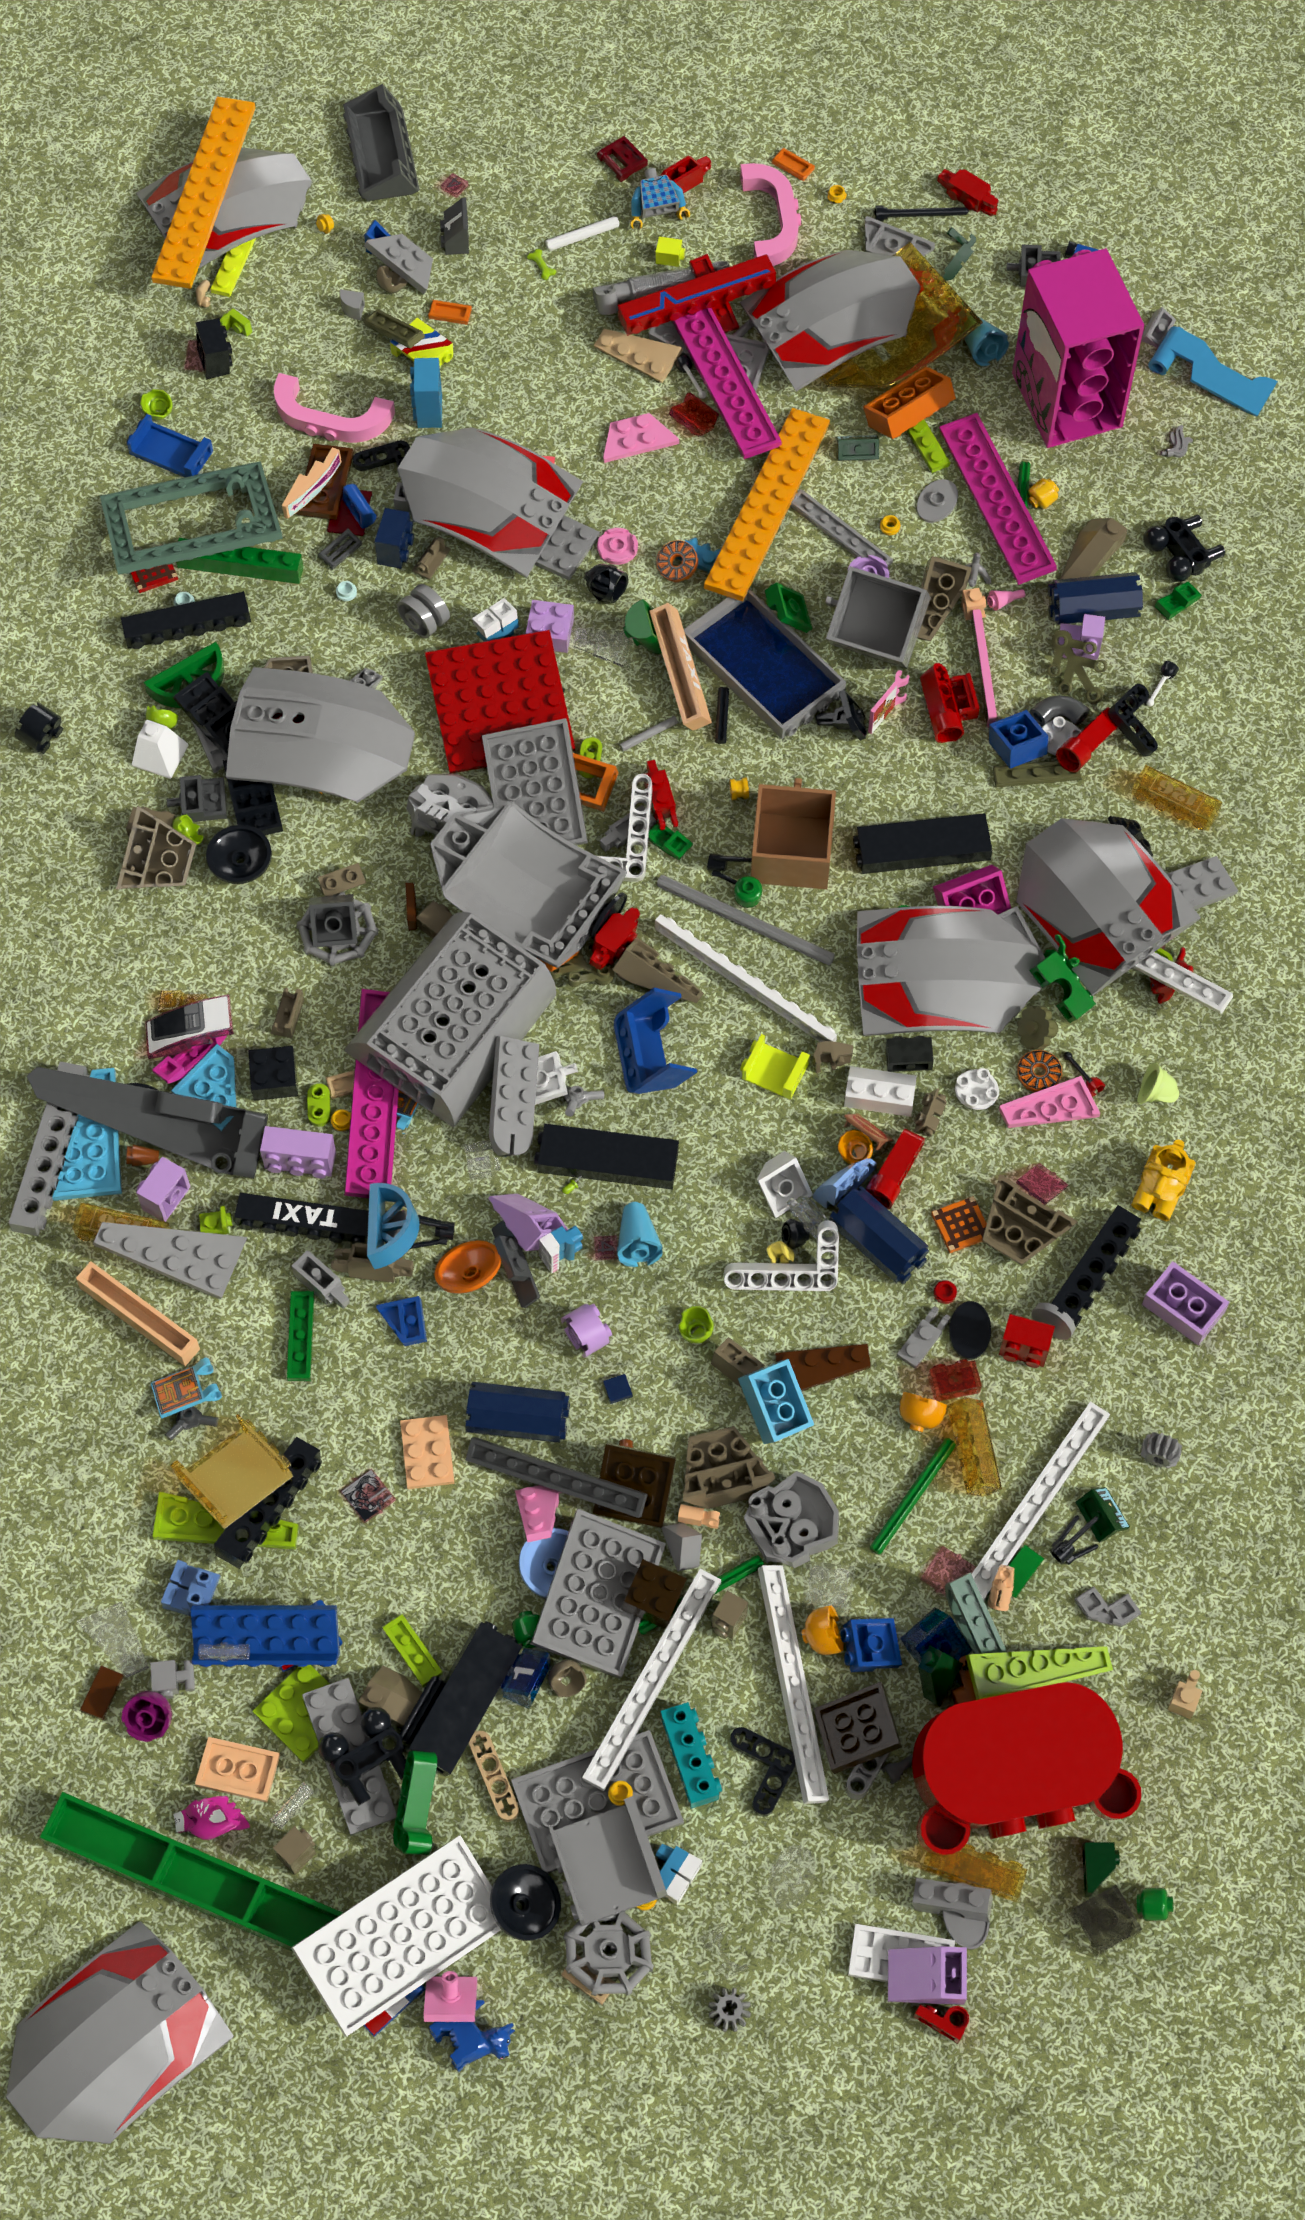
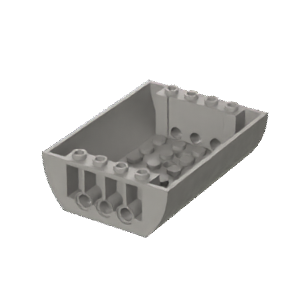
(460, 1062)

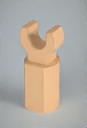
(698, 1516)

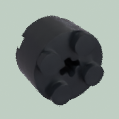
(39, 727)

